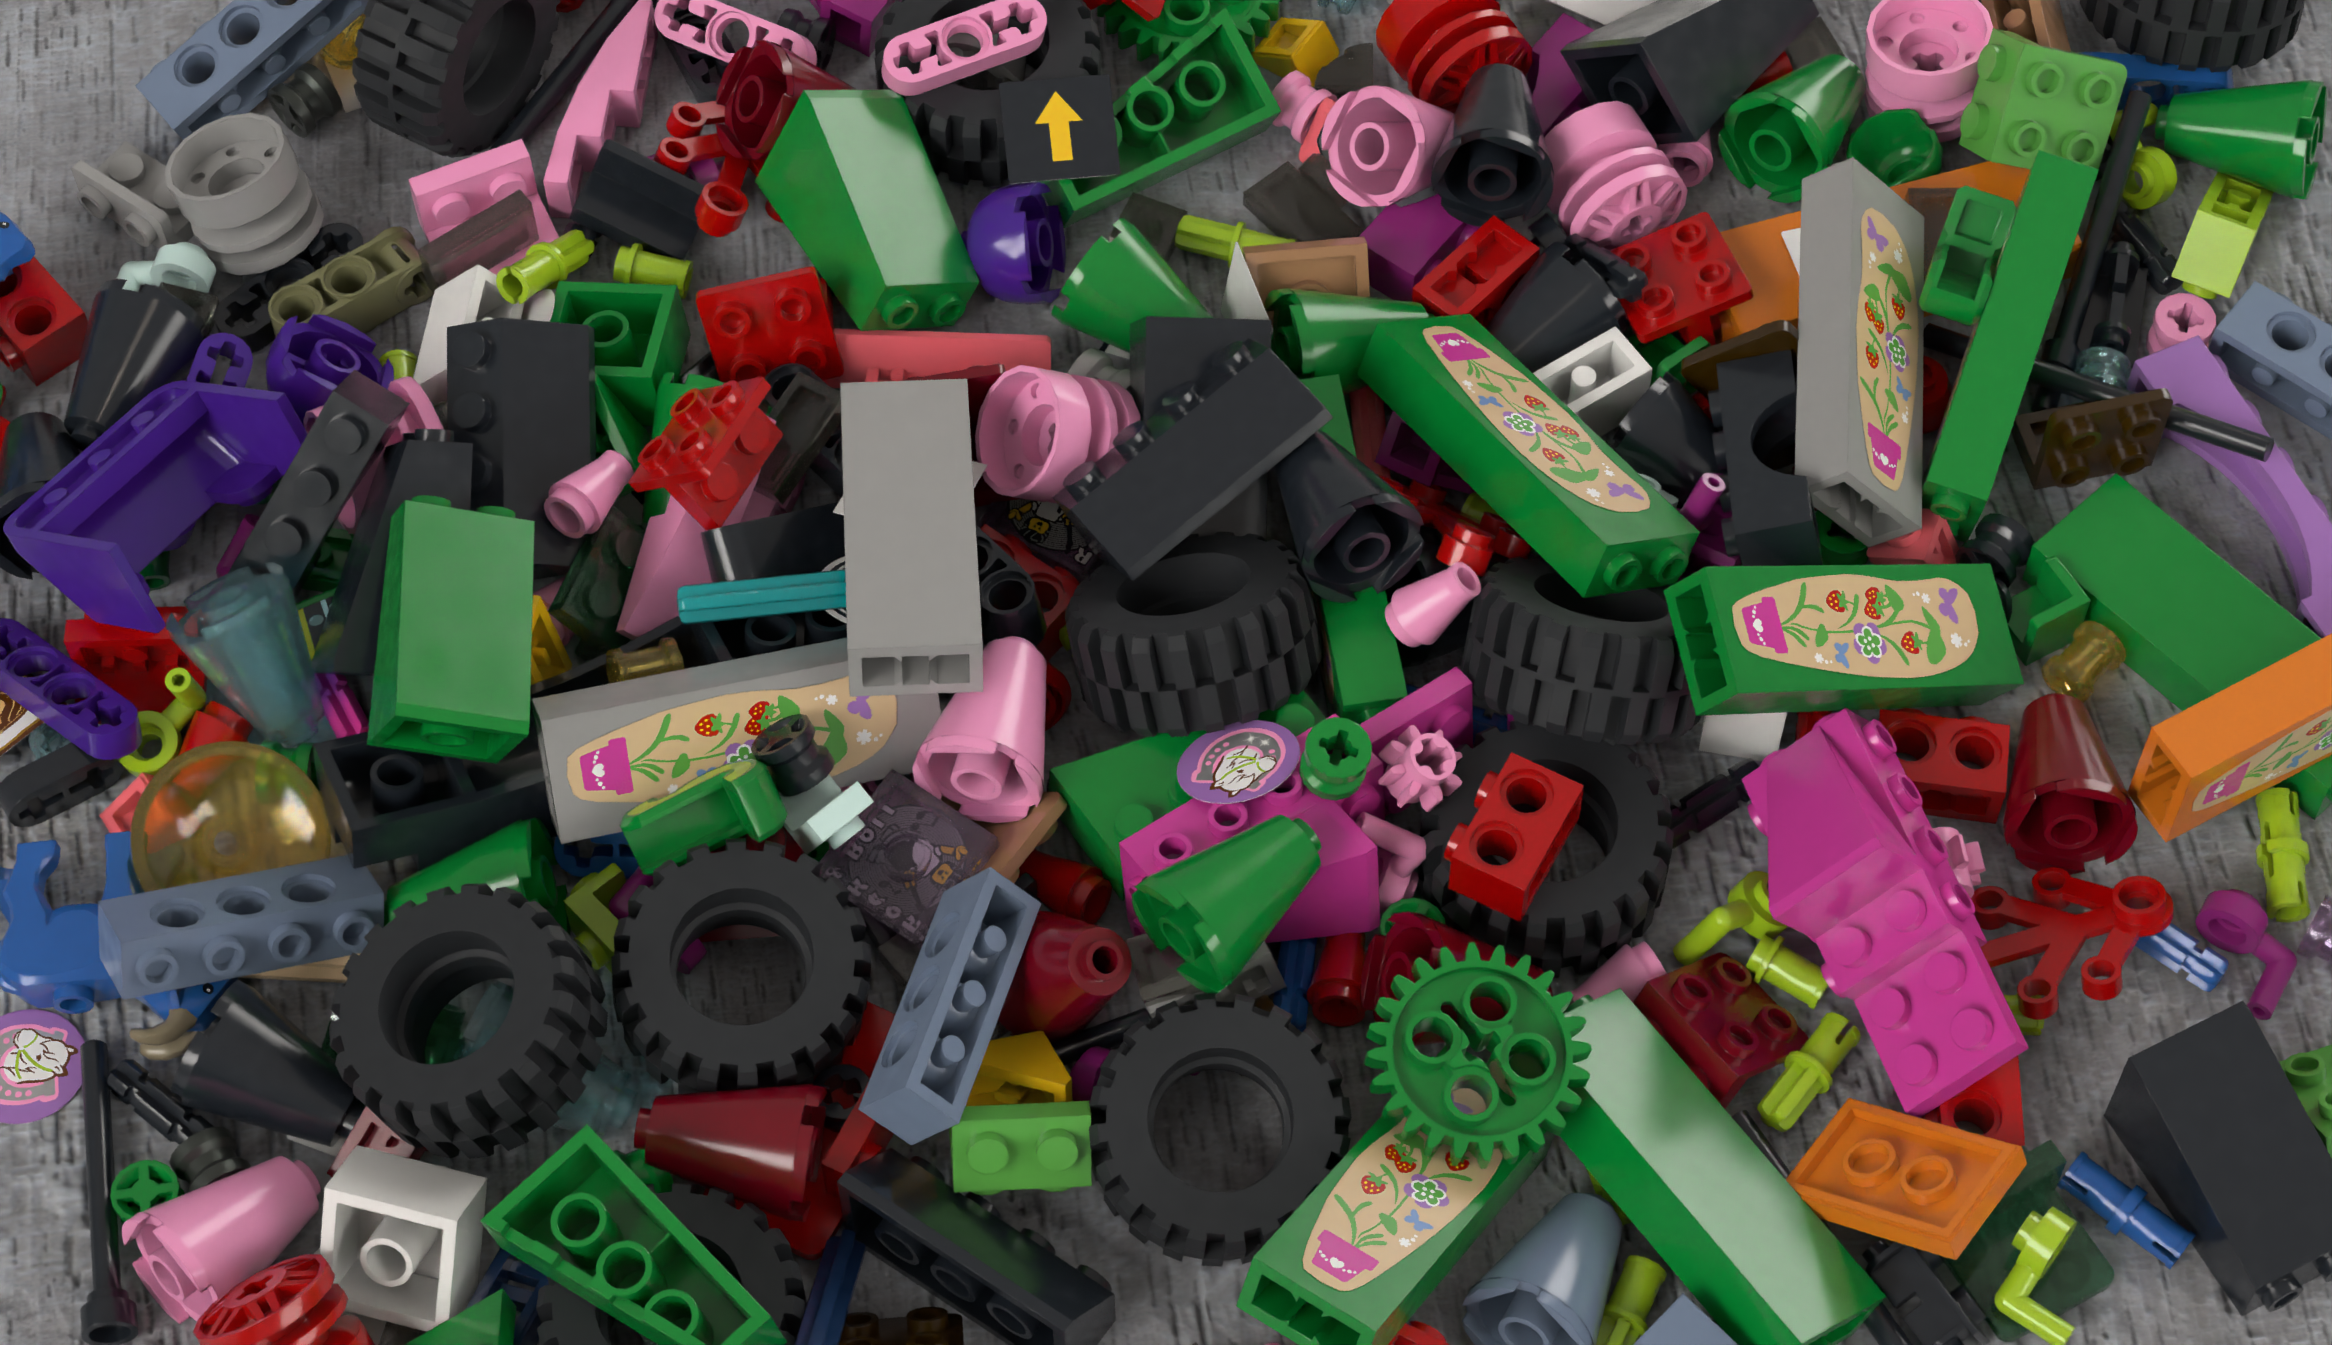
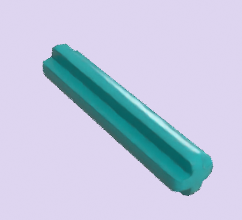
(761, 597)

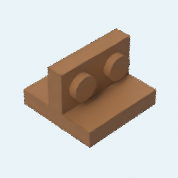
(1315, 265)

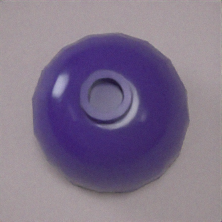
(1017, 244)
(316, 357)

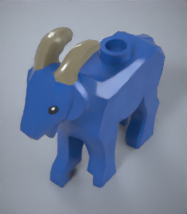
(55, 958)

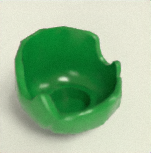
(1896, 147)

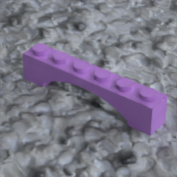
(2293, 515)

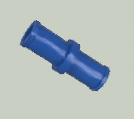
(2126, 1210)

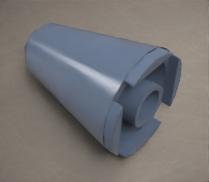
(1551, 1280)

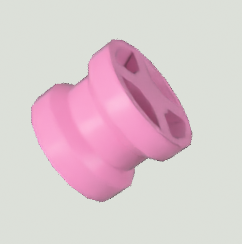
(1298, 103)
(2174, 316)

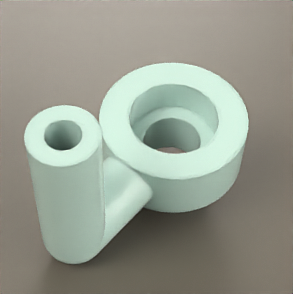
(174, 264)

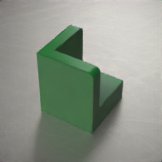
(2047, 612)

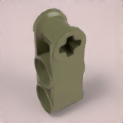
(359, 286)

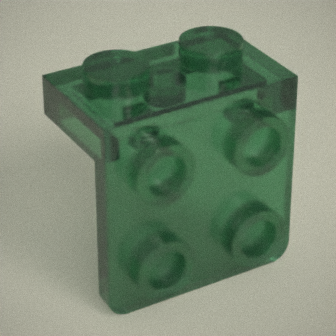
(1989, 1257)

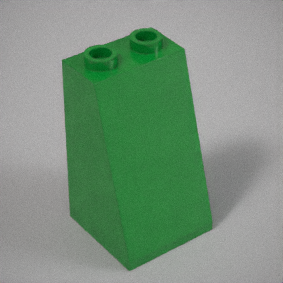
(869, 209)
(454, 632)

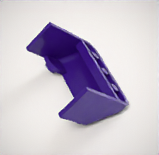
(147, 486)

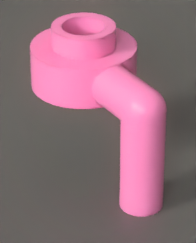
(1397, 858)

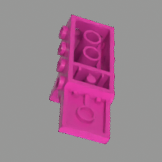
(1346, 886)
(1883, 905)

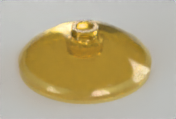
(231, 790)

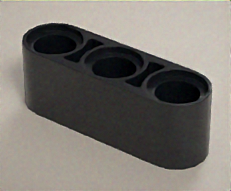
(776, 545)

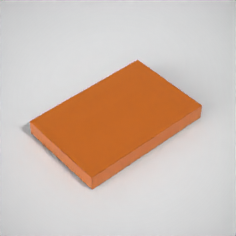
(1905, 1177)

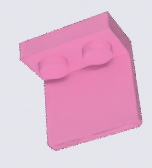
(473, 184)

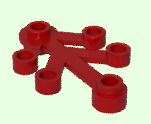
(721, 201)
(1464, 537)
(2127, 912)

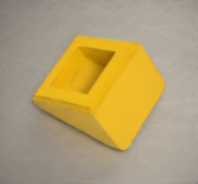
(1297, 46)

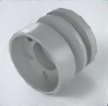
(244, 193)

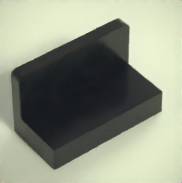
(639, 202)

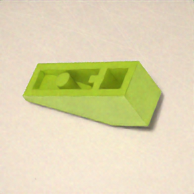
(2221, 236)

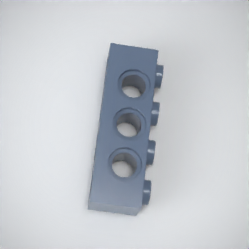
(241, 57)
(2279, 355)
(237, 925)
(950, 1007)

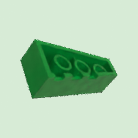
(1176, 117)
(1137, 784)
(624, 1251)

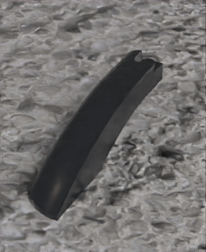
(433, 805)

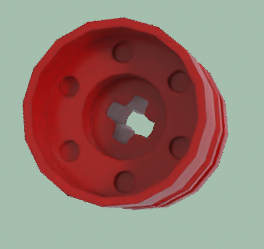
(1445, 41)
(284, 1306)

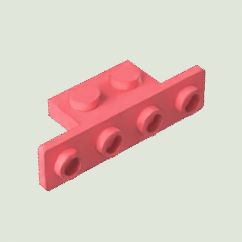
(908, 354)

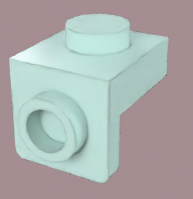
(825, 814)

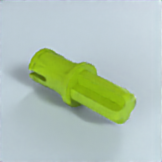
(1219, 239)
(544, 266)
(1807, 1072)
(1631, 1302)

